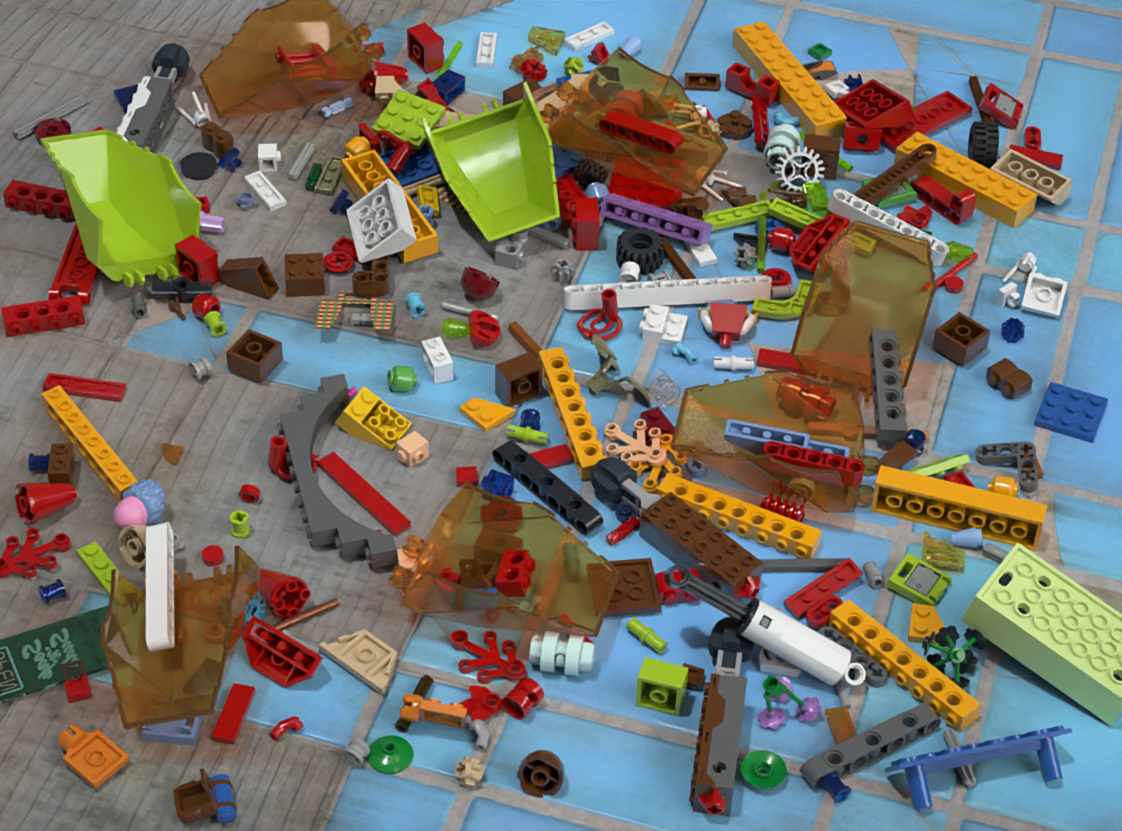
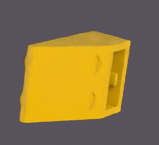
(373, 420)

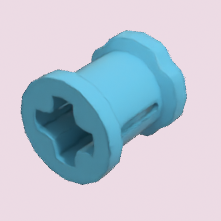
(416, 307)

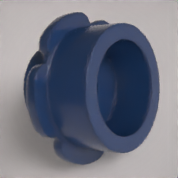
(624, 512)

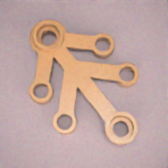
(655, 456)

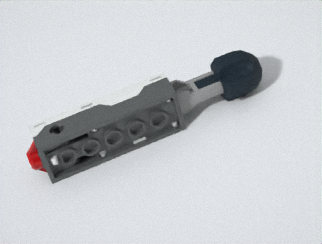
(154, 98)

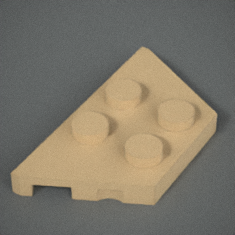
(364, 657)

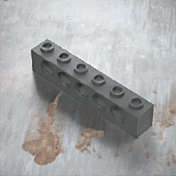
(887, 398)

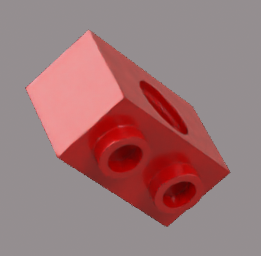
(852, 130)

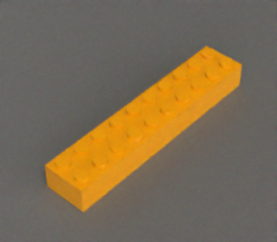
(797, 89)

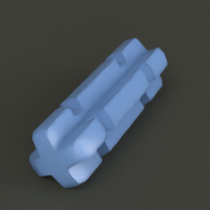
(337, 107)

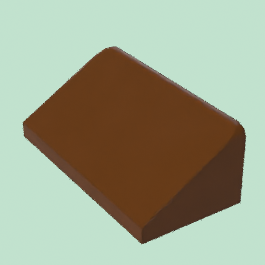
(702, 81)

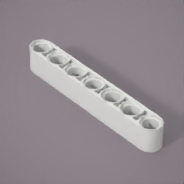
(854, 208)
(159, 587)

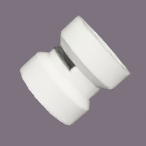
(629, 272)

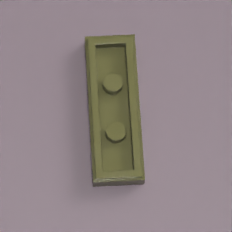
(329, 176)

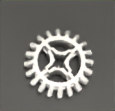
(789, 158)

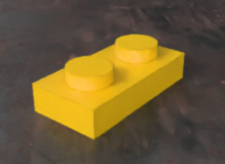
(428, 196)

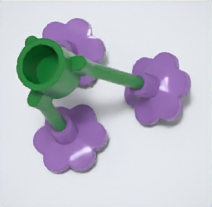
(779, 689)

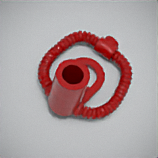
(402, 152)
(608, 311)
(277, 458)

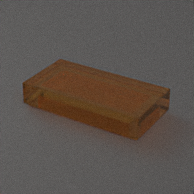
(840, 724)

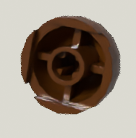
(541, 773)

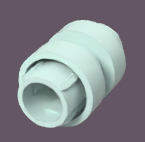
(780, 140)
(572, 654)

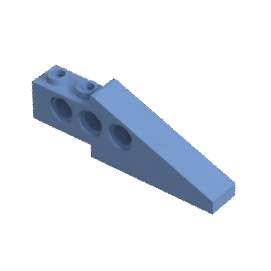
(754, 436)

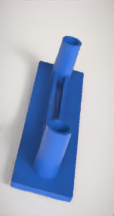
(1039, 740)

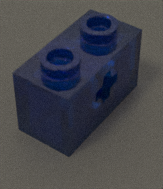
(449, 85)

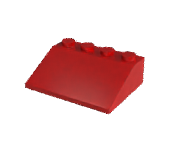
(875, 106)

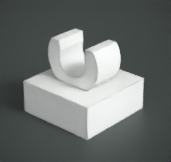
(1008, 295)

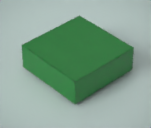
(820, 52)

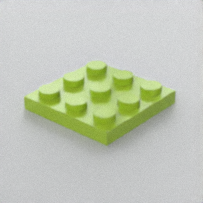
(404, 117)

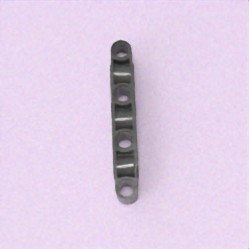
(871, 744)

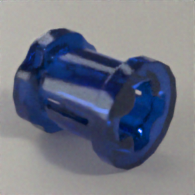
(38, 462)
(52, 591)
(836, 787)

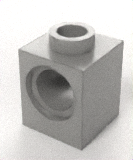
(509, 254)

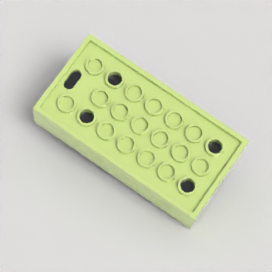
(1053, 630)

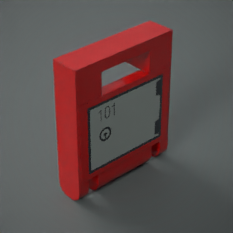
(1003, 108)

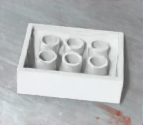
(381, 222)

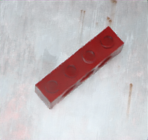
(38, 200)
(43, 316)

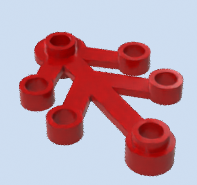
(8, 565)
(512, 669)

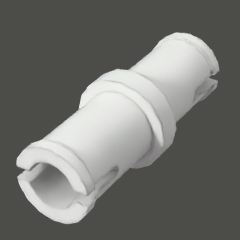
(733, 363)

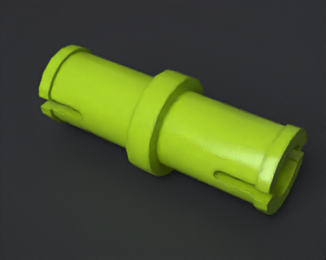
(527, 434)
(646, 635)

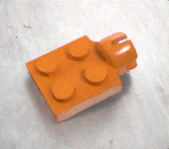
(433, 711)
(91, 755)

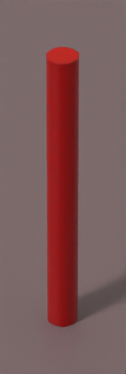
(956, 269)

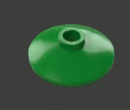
(390, 761)
(764, 762)

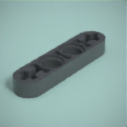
(858, 654)

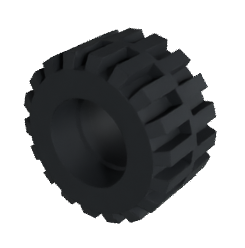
(983, 143)
(642, 248)

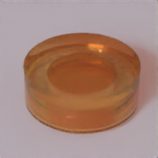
(180, 633)

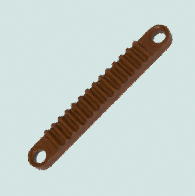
(896, 175)

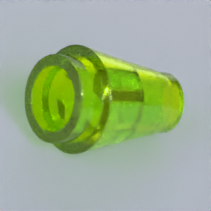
(958, 250)
(454, 327)

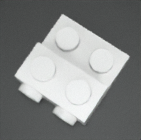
(1044, 295)
(662, 326)

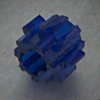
(1012, 330)

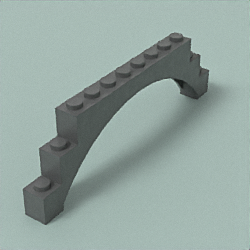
(323, 519)

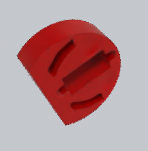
(483, 328)

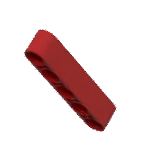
(641, 132)
(850, 469)

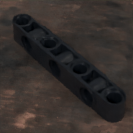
(547, 487)

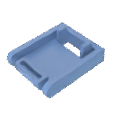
(172, 732)

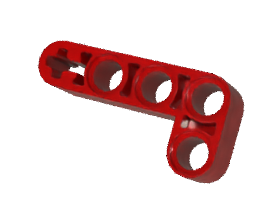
(952, 207)

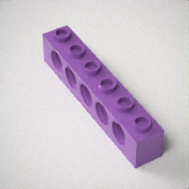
(656, 218)

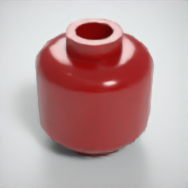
(781, 239)
(204, 304)

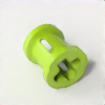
(213, 320)
(239, 521)

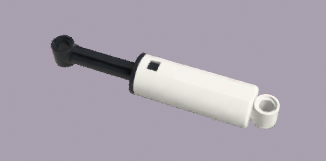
(775, 631)

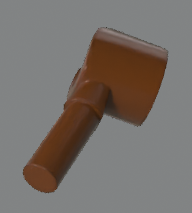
(175, 307)

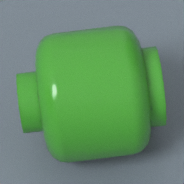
(401, 378)

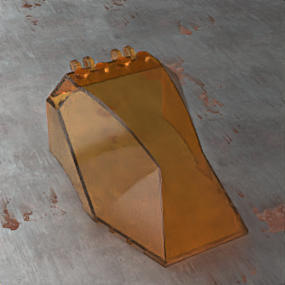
(250, 80)
(639, 91)
(861, 284)
(782, 402)
(566, 589)
(187, 677)

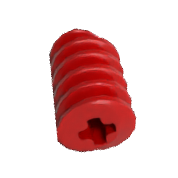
(783, 508)

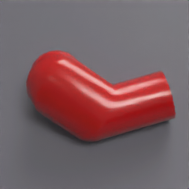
(291, 722)

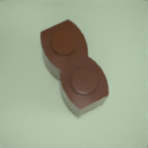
(216, 139)
(1009, 379)

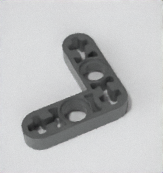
(1016, 456)

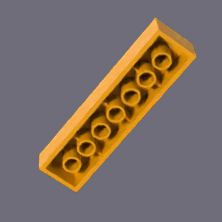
(367, 172)
(993, 192)
(958, 507)

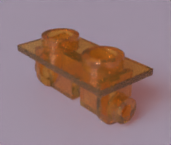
(530, 53)

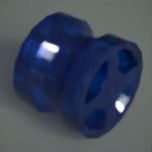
(530, 418)

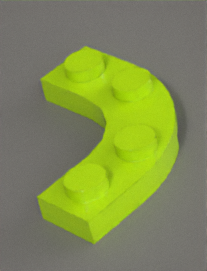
(783, 309)

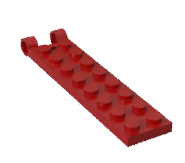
(74, 271)

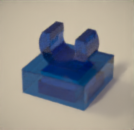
(853, 83)
(230, 158)
(341, 203)

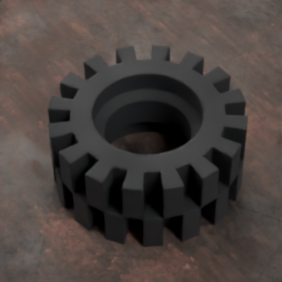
(589, 172)

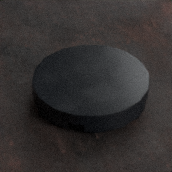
(198, 165)

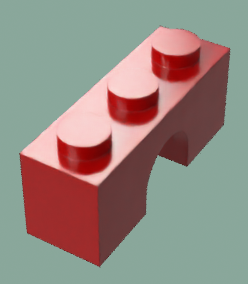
(740, 81)

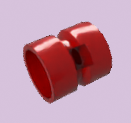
(523, 698)

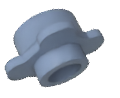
(246, 200)

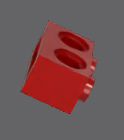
(515, 573)

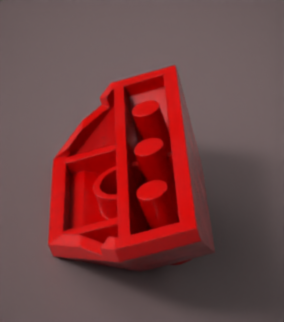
(816, 238)
(278, 654)

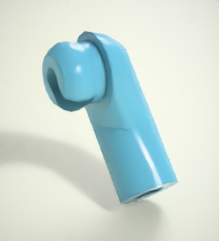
(778, 119)
(687, 351)

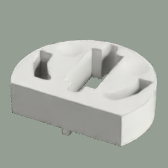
(773, 665)

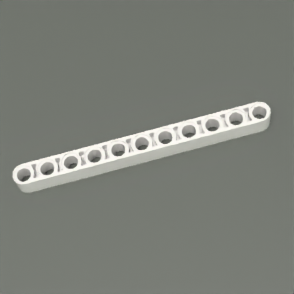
(669, 292)

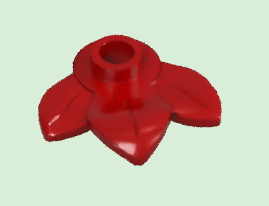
(916, 218)
(482, 703)

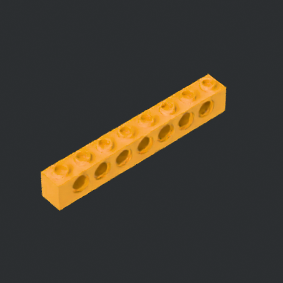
(571, 410)
(87, 442)
(745, 518)
(906, 666)

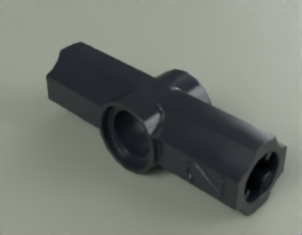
(180, 288)

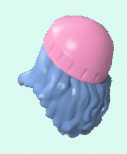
(140, 505)

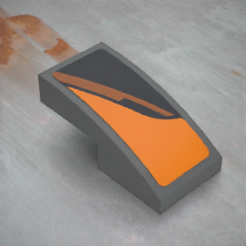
(821, 68)

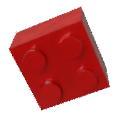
(425, 48)
(585, 224)
(197, 260)

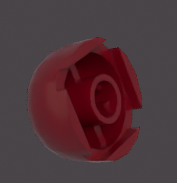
(478, 284)

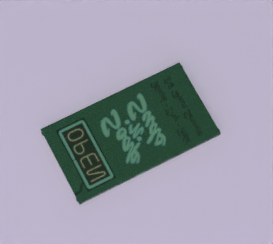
(51, 655)

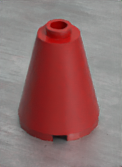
(42, 499)

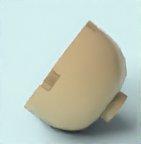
(134, 545)

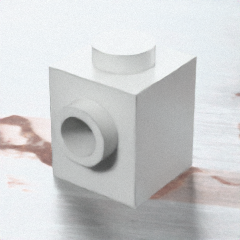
(268, 157)

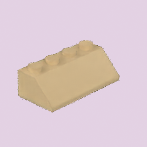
(1034, 176)

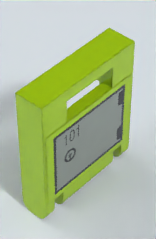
(922, 584)

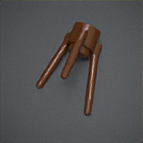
(798, 198)

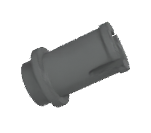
(138, 309)

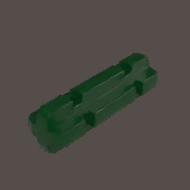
(313, 176)

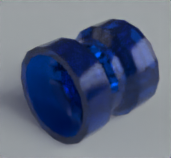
(916, 439)

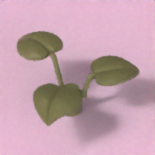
(600, 379)

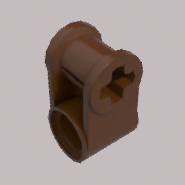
(689, 206)

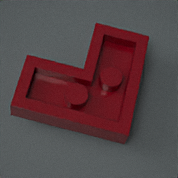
(655, 418)

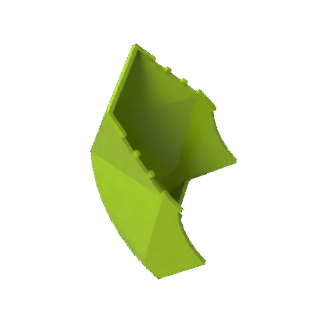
(499, 166)
(124, 203)

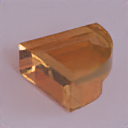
(172, 453)

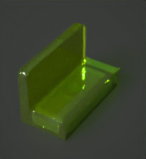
(816, 197)

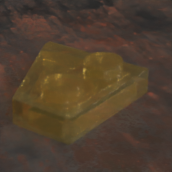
(548, 39)
(942, 554)

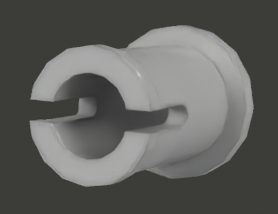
(783, 291)
(875, 578)

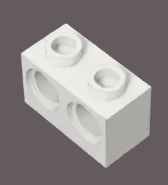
(437, 360)

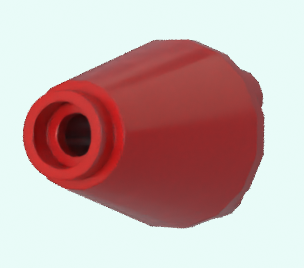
(382, 69)
(283, 592)

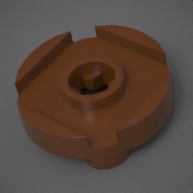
(734, 125)

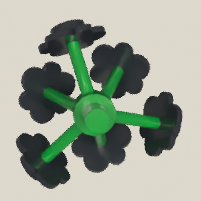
(961, 658)

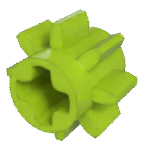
(573, 65)

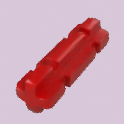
(623, 530)

